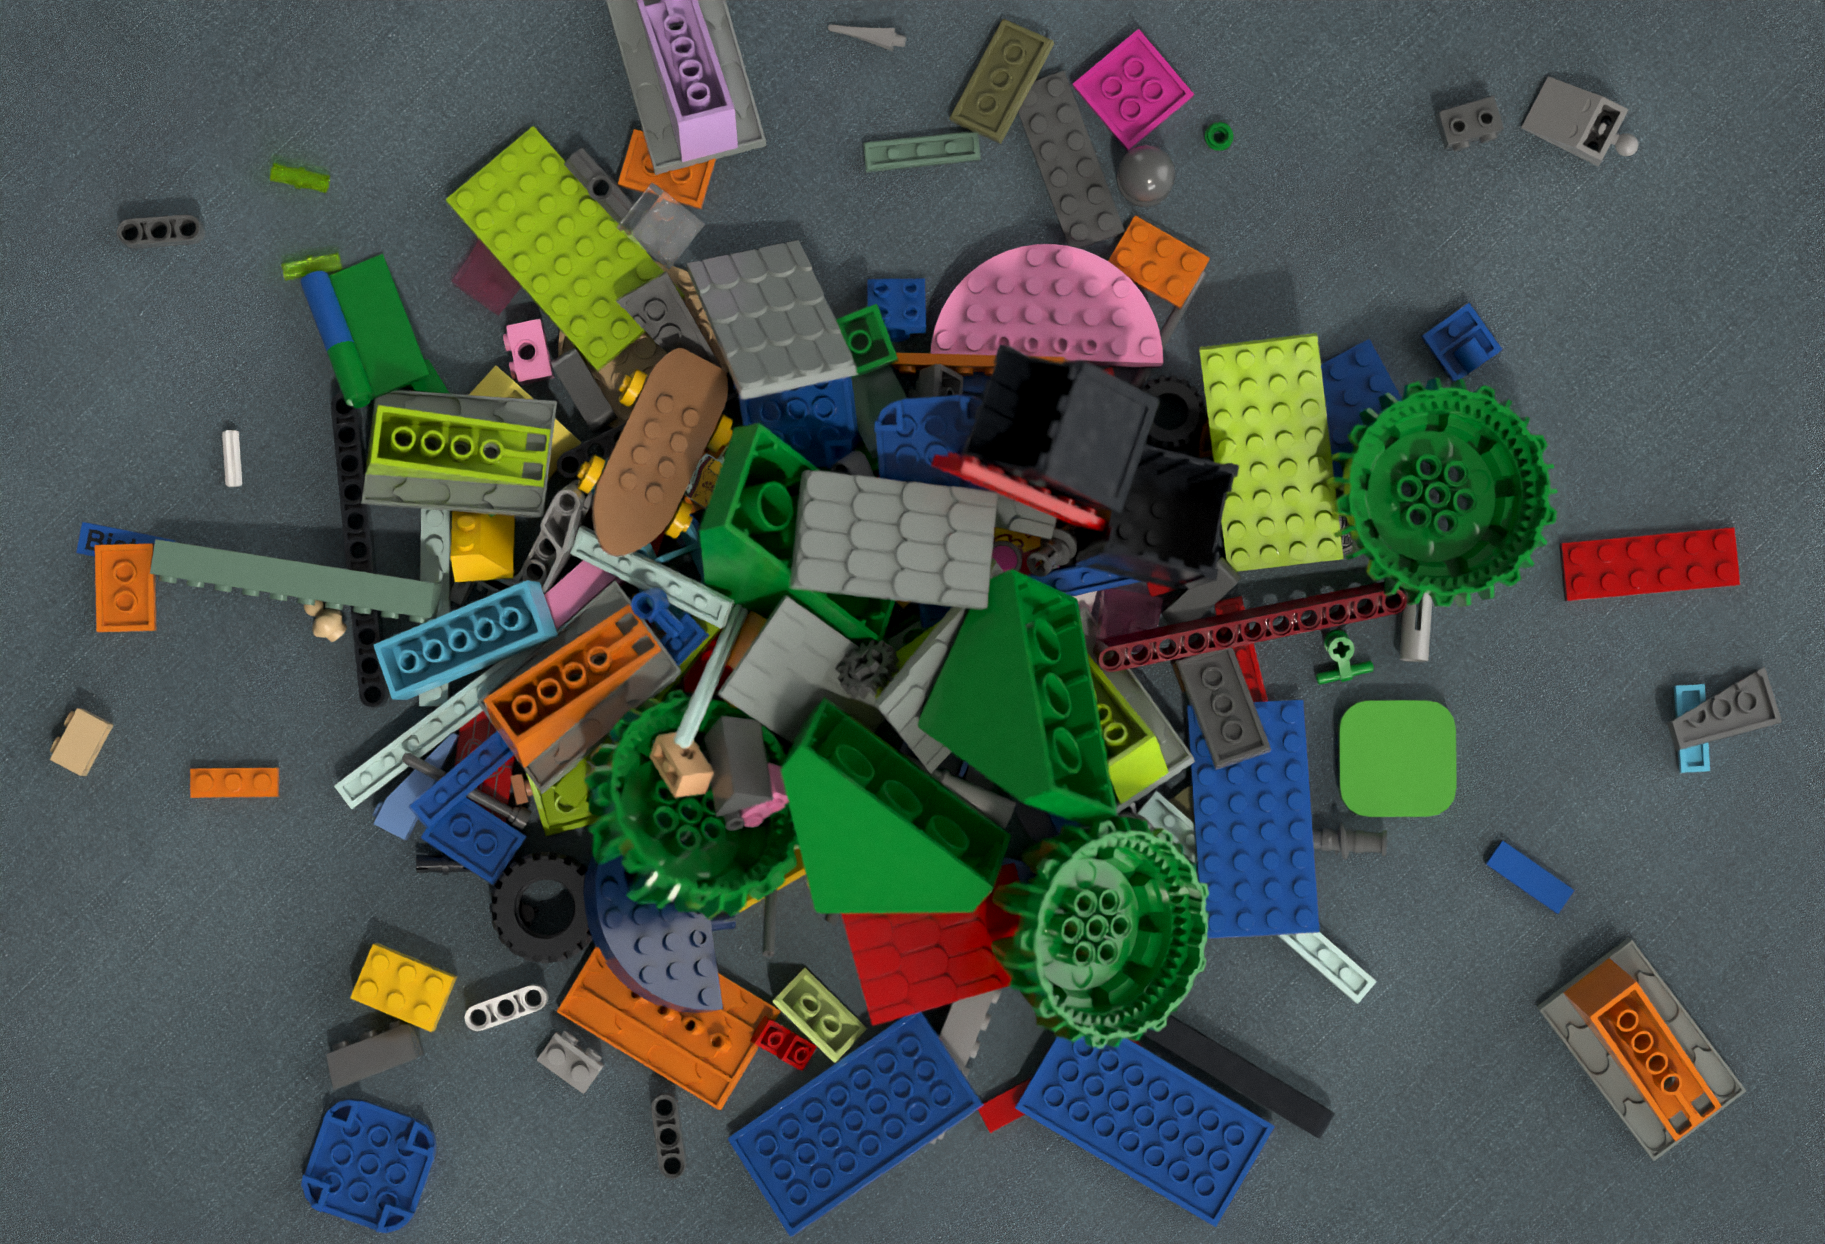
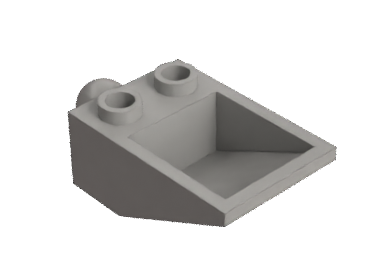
(1572, 121)

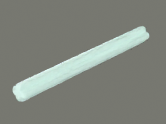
(710, 677)

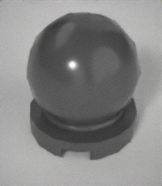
(1145, 176)

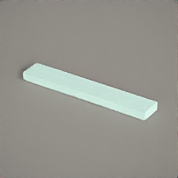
(648, 574)

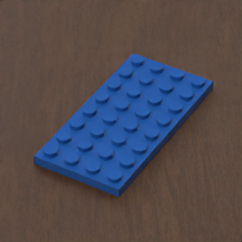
(1256, 831)
(1147, 1121)
(855, 1122)

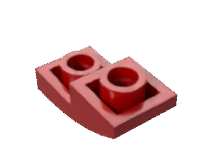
(783, 1043)

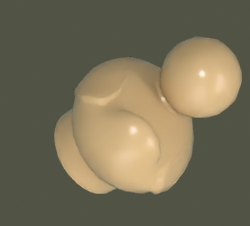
(327, 621)

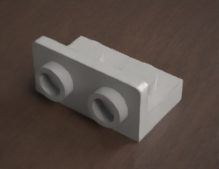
(571, 1061)

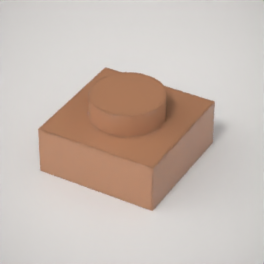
(521, 789)

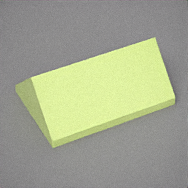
(819, 1015)

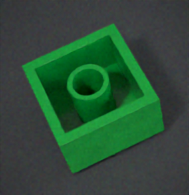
(867, 340)

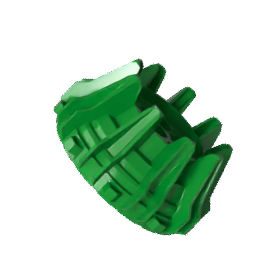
(1497, 474)
(707, 871)
(1143, 956)

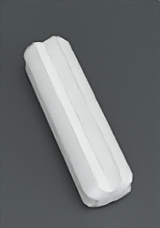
(232, 458)

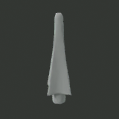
(882, 37)

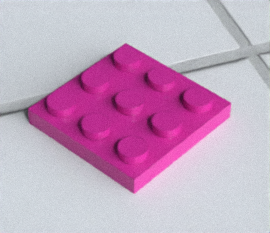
(1133, 90)

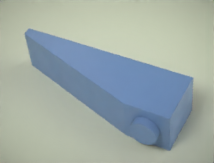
(394, 813)

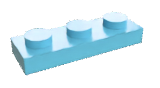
(1697, 757)

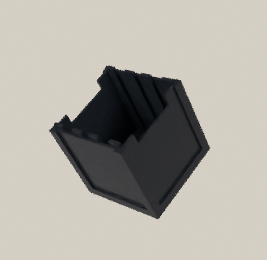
(1062, 427)
(1166, 523)

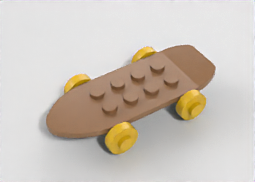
(657, 451)

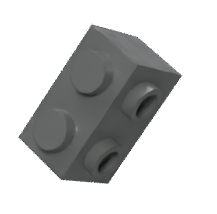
(1469, 123)

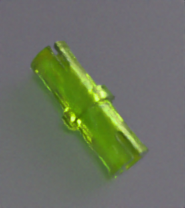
(300, 178)
(311, 264)

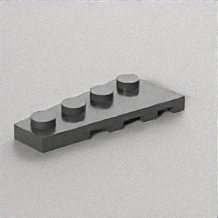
(666, 318)
(1731, 712)

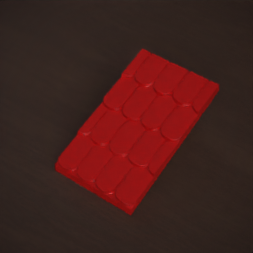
(929, 958)

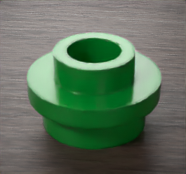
(1222, 128)

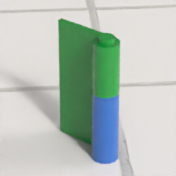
(364, 330)

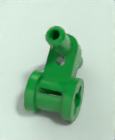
(1344, 670)

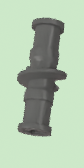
(1054, 551)
(1347, 841)

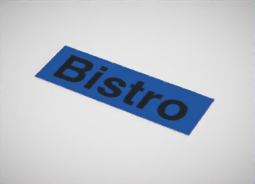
(101, 535)

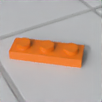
(234, 782)

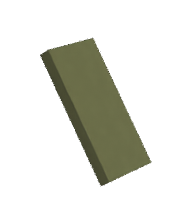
(1001, 81)

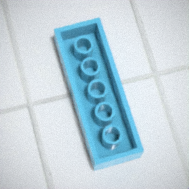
(466, 640)

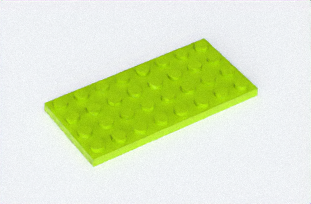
(557, 245)
(1273, 423)

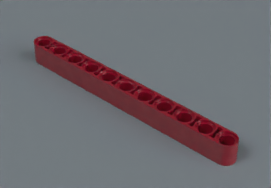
(1237, 621)

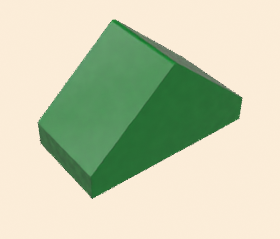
(751, 538)
(1025, 702)
(881, 827)

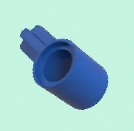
(659, 612)

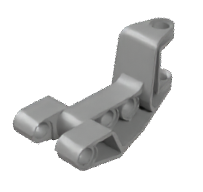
(560, 525)

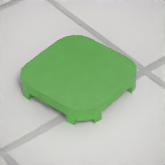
(1397, 758)

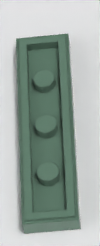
(921, 151)

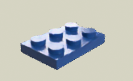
(475, 839)

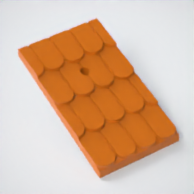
(698, 1060)

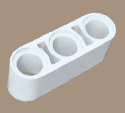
(493, 1013)

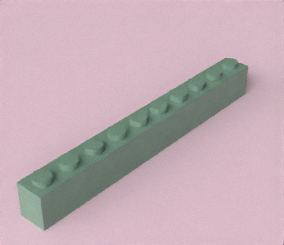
(295, 579)

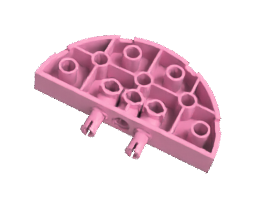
(1050, 305)

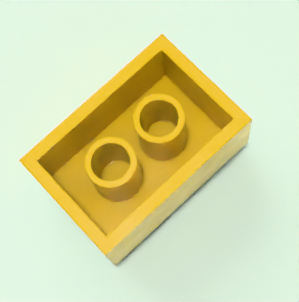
(403, 987)

